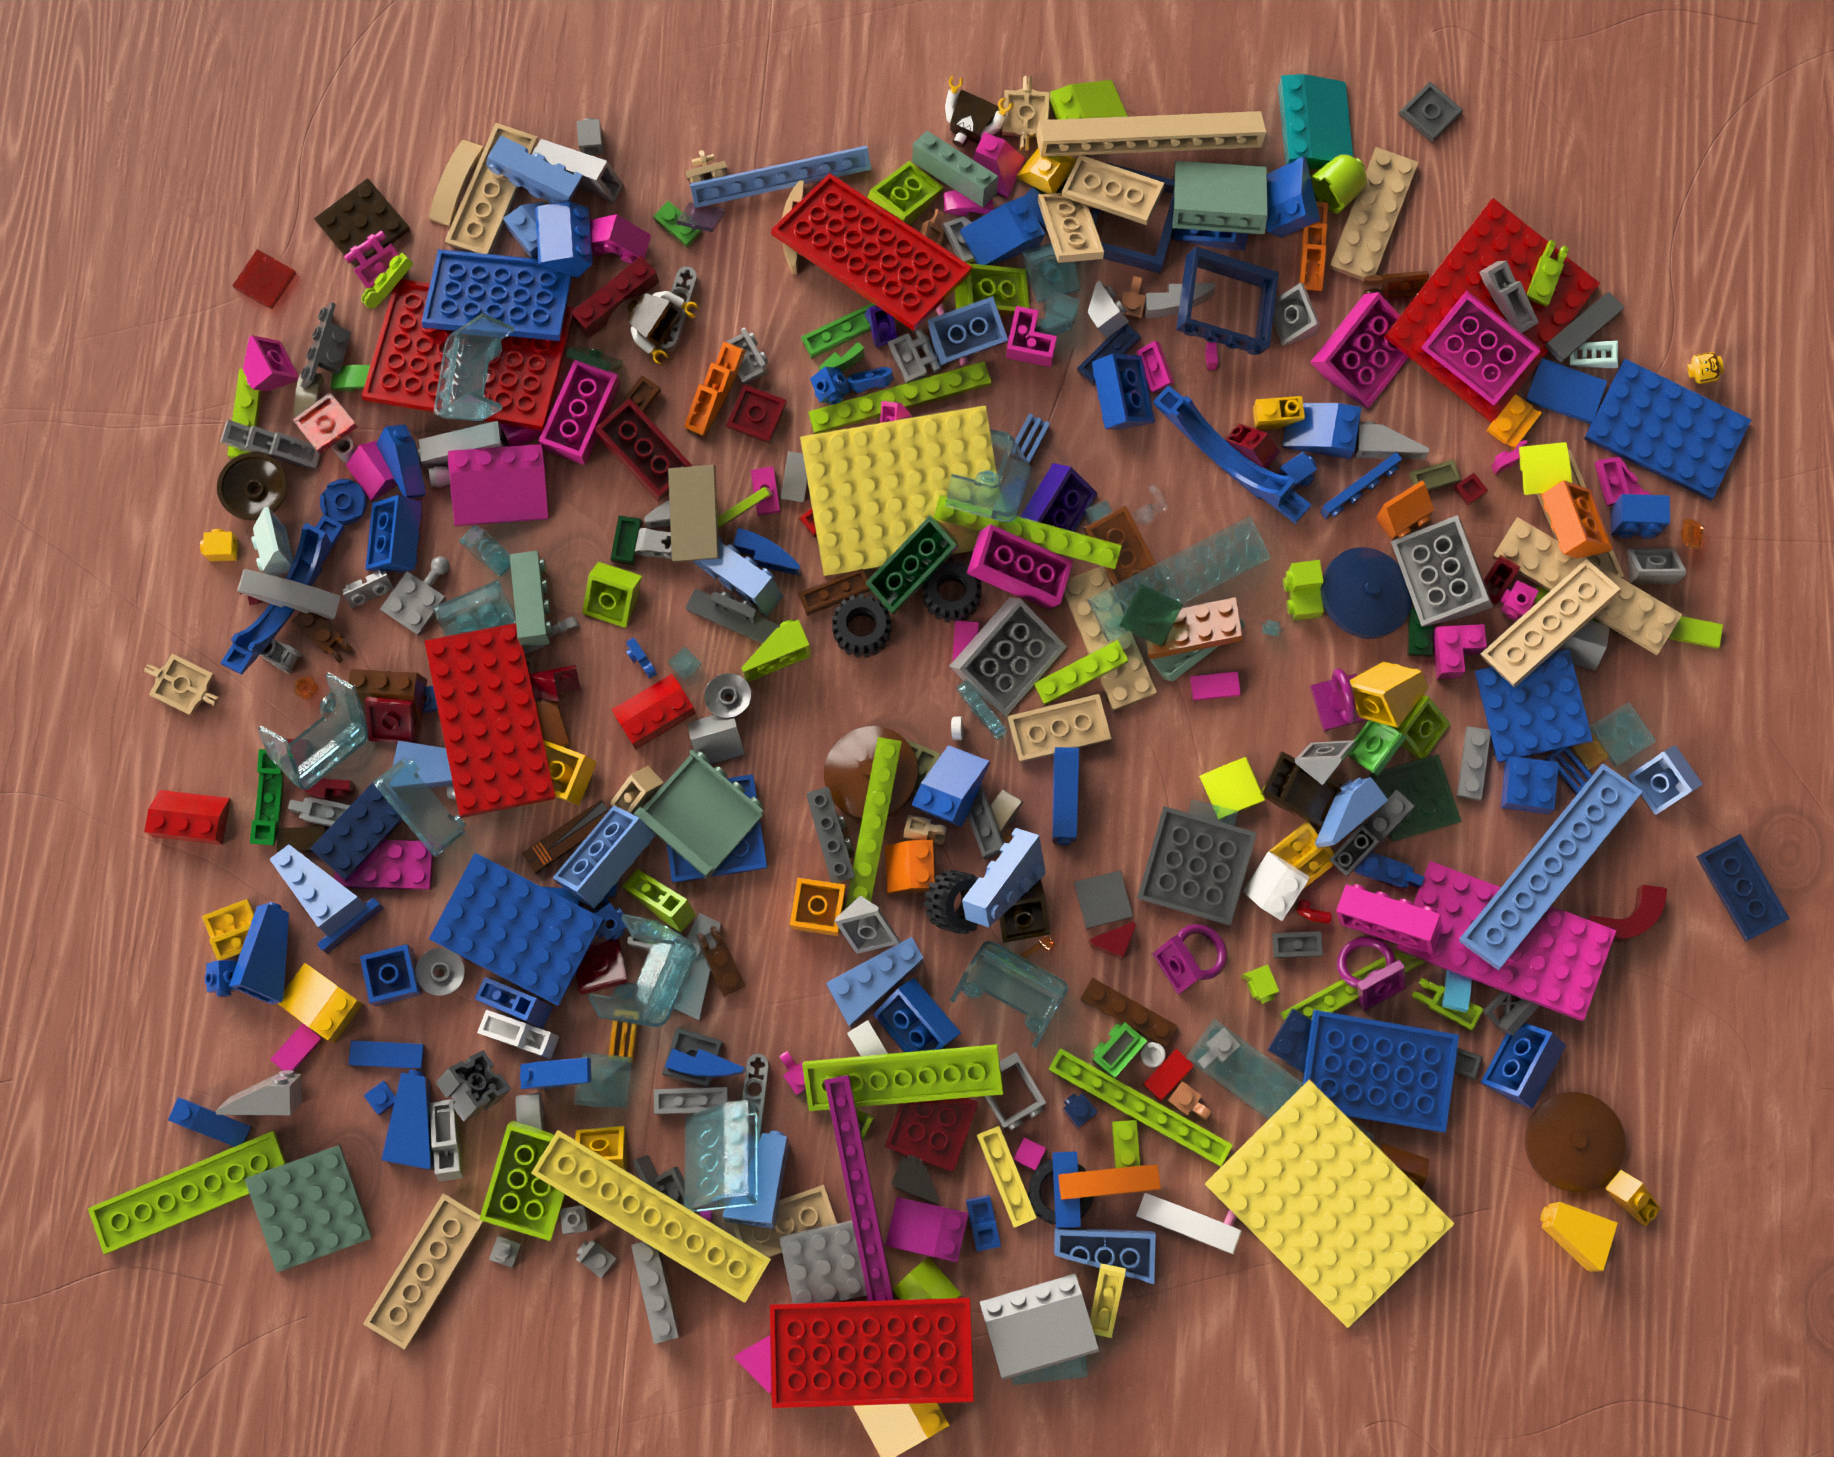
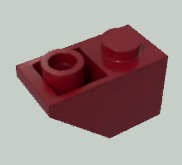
(1253, 444)

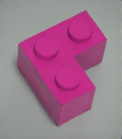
(618, 236)
(1025, 343)
(1451, 645)

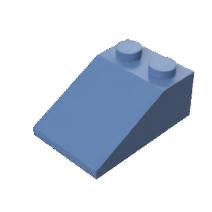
(1349, 809)

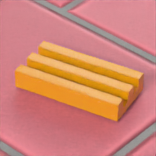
(623, 1039)

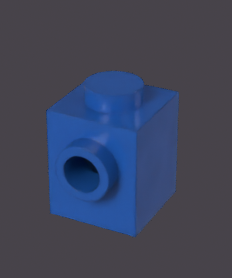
(1301, 469)

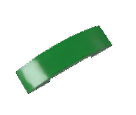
(268, 801)

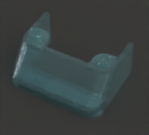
(466, 367)
(991, 493)
(325, 742)
(419, 806)
(659, 982)
(1014, 983)

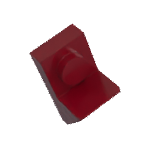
(553, 682)

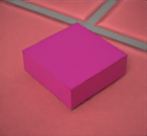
(1211, 356)
(1029, 1154)

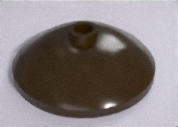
(246, 474)

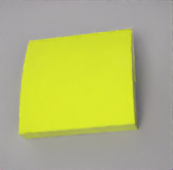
(1544, 466)
(1233, 786)

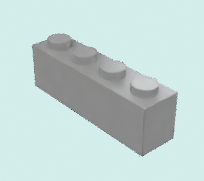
(656, 1293)

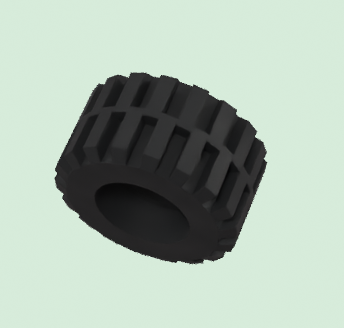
(861, 607)
(952, 609)
(941, 901)

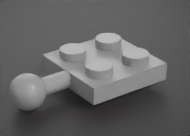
(414, 600)

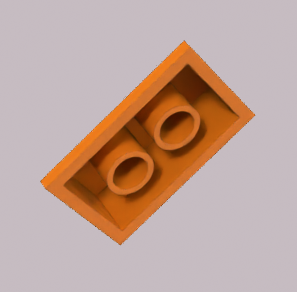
(1576, 520)

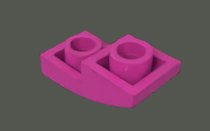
(958, 204)

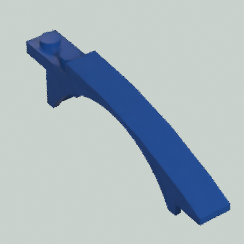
(1259, 481)
(311, 553)

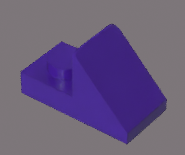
(881, 325)

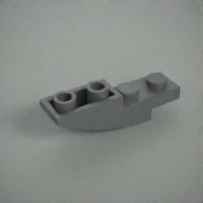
(1372, 833)

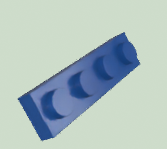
(1354, 491)

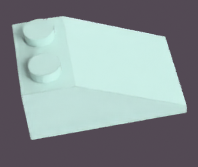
(272, 544)

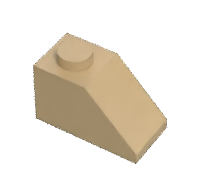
(637, 790)

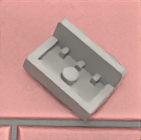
(754, 362)

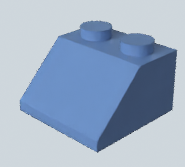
(522, 226)
(1665, 779)

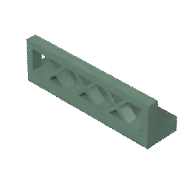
(1175, 665)

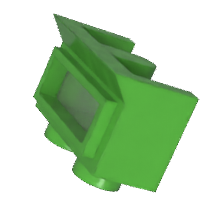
(1118, 1050)

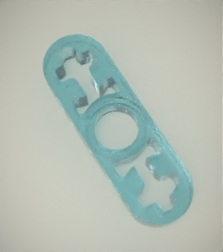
(981, 710)

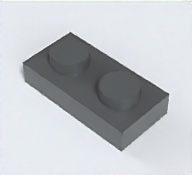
(1297, 944)

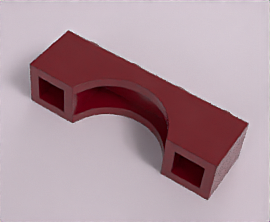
(631, 282)

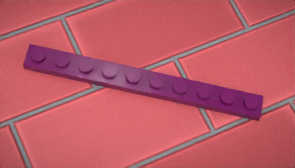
(859, 1188)

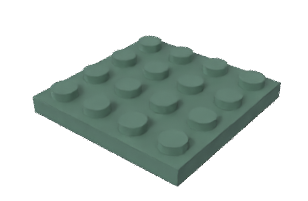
(308, 1208)

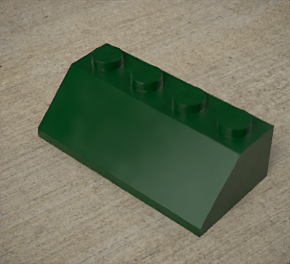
(912, 564)

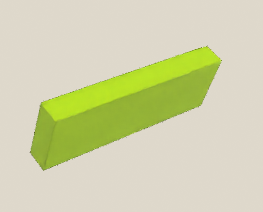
(743, 506)

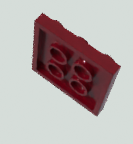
(932, 1130)

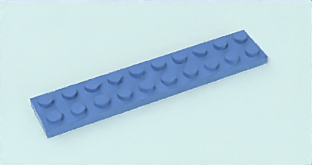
(1550, 866)

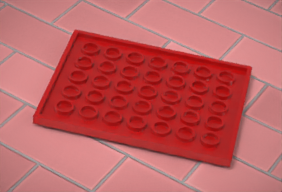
(1490, 238)
(410, 361)

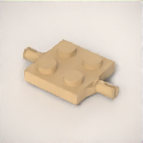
(1028, 109)
(181, 684)

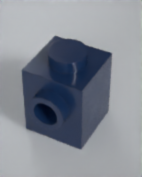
(1078, 1110)

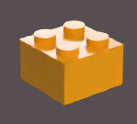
(817, 906)

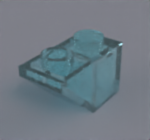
(1059, 315)
(486, 550)

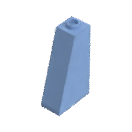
(431, 761)
(771, 1164)

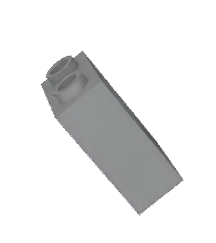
(1033, 1110)

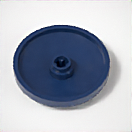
(1365, 593)

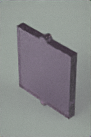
(701, 218)

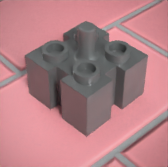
(473, 1085)

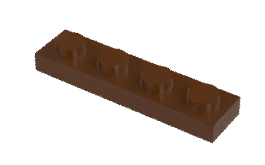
(1126, 1010)

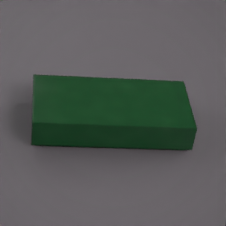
(625, 540)

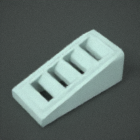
(1603, 362)

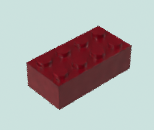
(641, 448)

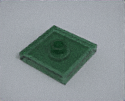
(594, 358)
(1151, 615)

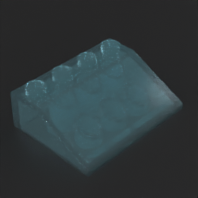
(721, 1157)

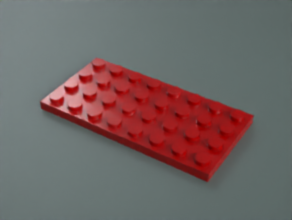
(871, 251)
(489, 720)
(871, 1353)

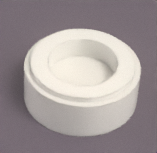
(957, 728)
(1153, 1055)

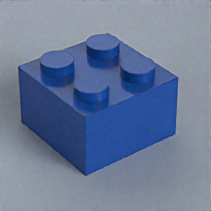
(1640, 515)
(1529, 785)
(390, 975)

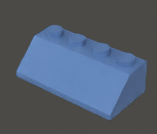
(604, 856)

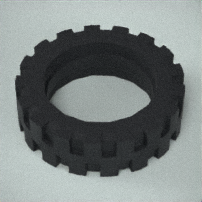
(1035, 1196)

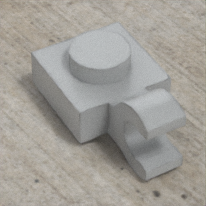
(1219, 1046)

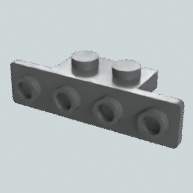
(328, 347)
(731, 614)
(830, 832)
(669, 1183)

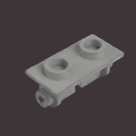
(376, 585)

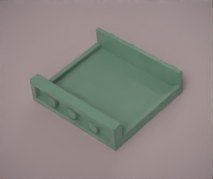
(1220, 197)
(701, 814)

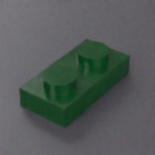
(1419, 638)

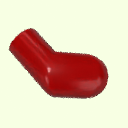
(1311, 914)

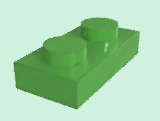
(668, 217)

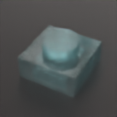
(684, 663)

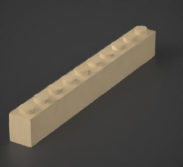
(1150, 133)

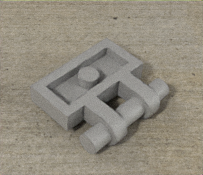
(908, 359)

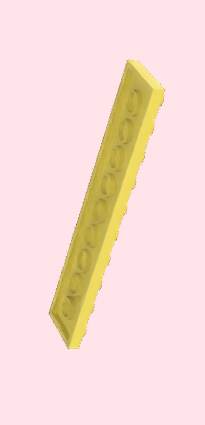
(651, 1216)

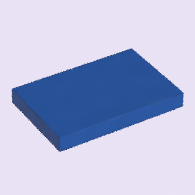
(1566, 391)

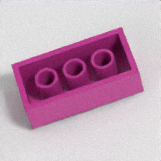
(578, 411)
(1019, 567)
(1390, 918)

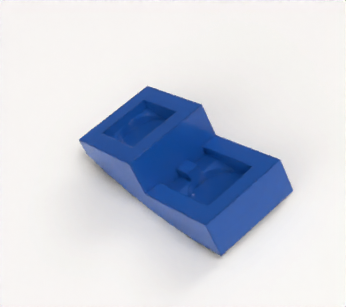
(983, 1223)

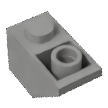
(1105, 311)

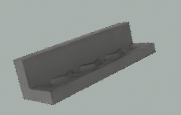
(1514, 1014)

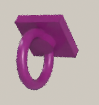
(1336, 701)
(1180, 964)
(1378, 984)

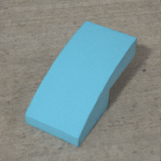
(1456, 991)

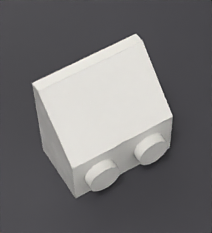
(1275, 885)

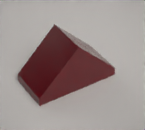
(1500, 577)
(1114, 941)

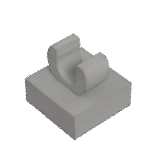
(505, 1251)

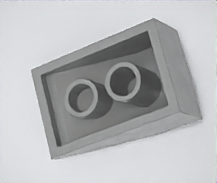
(272, 1096)

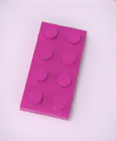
(394, 866)

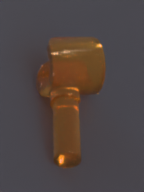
(1044, 943)

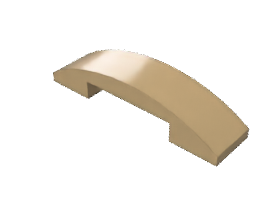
(453, 182)
(794, 198)

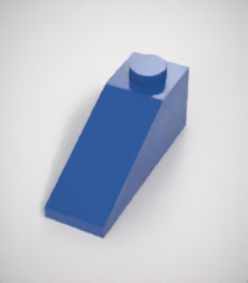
(1213, 239)
(402, 460)
(514, 1002)
(555, 1073)
(208, 1123)

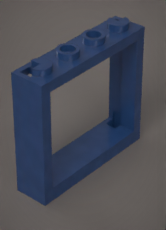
(1138, 259)
(1238, 270)

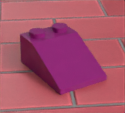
(927, 1229)

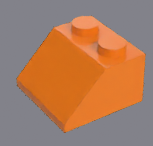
(1406, 511)
(909, 866)

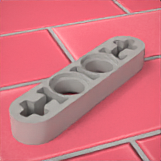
(677, 288)
(757, 1101)

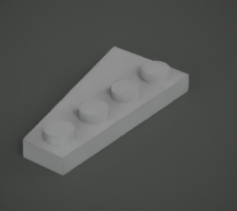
(694, 989)

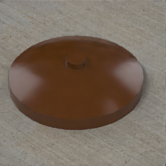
(850, 767)
(1575, 1142)

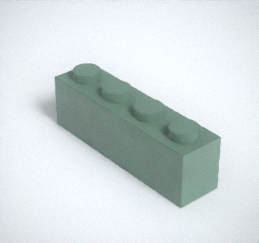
(954, 168)
(529, 599)

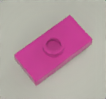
(766, 478)

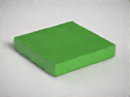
(1376, 746)

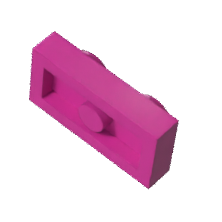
(1155, 367)

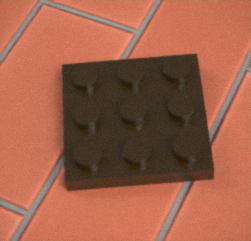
(358, 216)

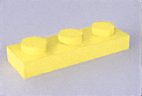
(1106, 1299)

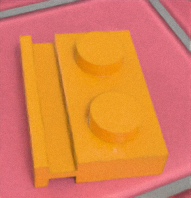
(1514, 422)

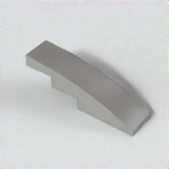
(276, 445)
(288, 593)

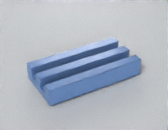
(1037, 422)

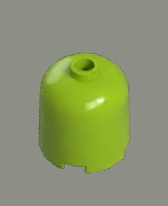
(1339, 182)

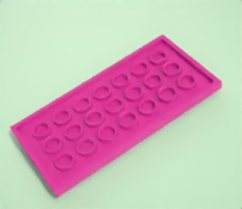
(1552, 965)

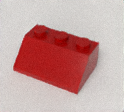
(654, 711)
(188, 817)

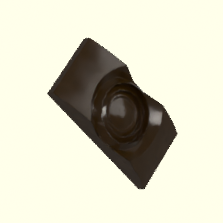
(1299, 792)

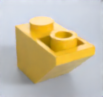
(1277, 412)
(1633, 1198)

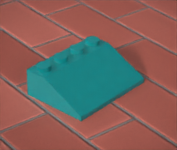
(1314, 119)

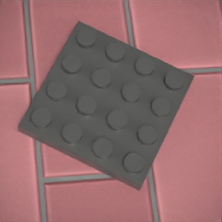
(1197, 865)

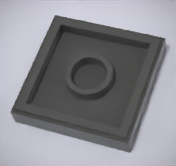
(1430, 112)
(1103, 899)
(690, 1043)

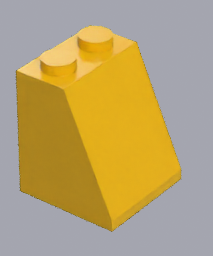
(1388, 693)
(1580, 1234)

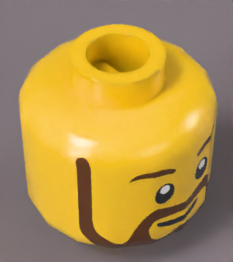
(1705, 368)

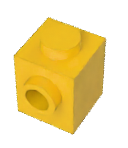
(219, 545)

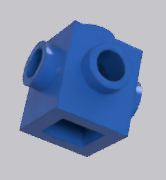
(830, 385)
(616, 929)
(219, 976)

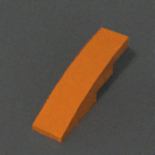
(1314, 251)
(715, 389)
(1109, 1182)

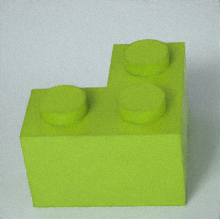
(1303, 586)

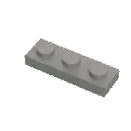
(1473, 763)
(688, 1099)

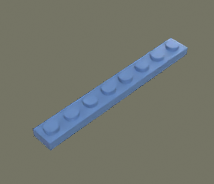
(780, 176)

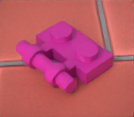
(375, 265)

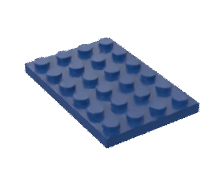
(500, 286)
(1667, 429)
(516, 929)
(1382, 1069)

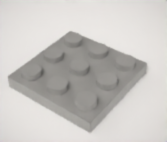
(823, 1264)

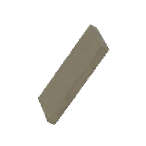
(693, 513)

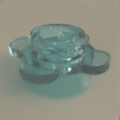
(1272, 628)

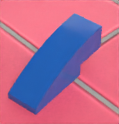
(765, 552)
(702, 1065)

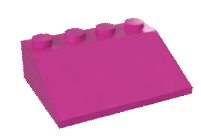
(1480, 347)
(1358, 354)
(497, 485)

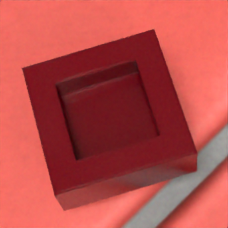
(1470, 489)

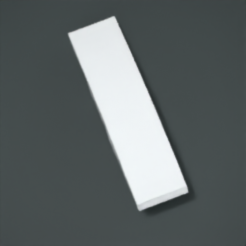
(1189, 1223)

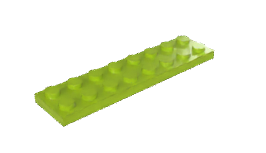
(909, 1076)
(183, 1193)

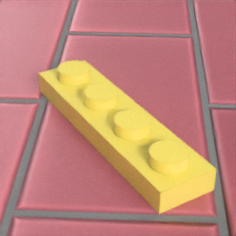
(1006, 1176)

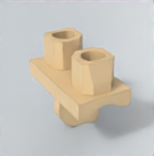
(717, 169)

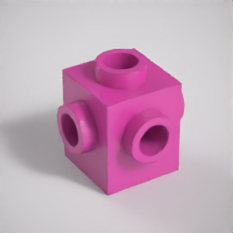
(1518, 600)

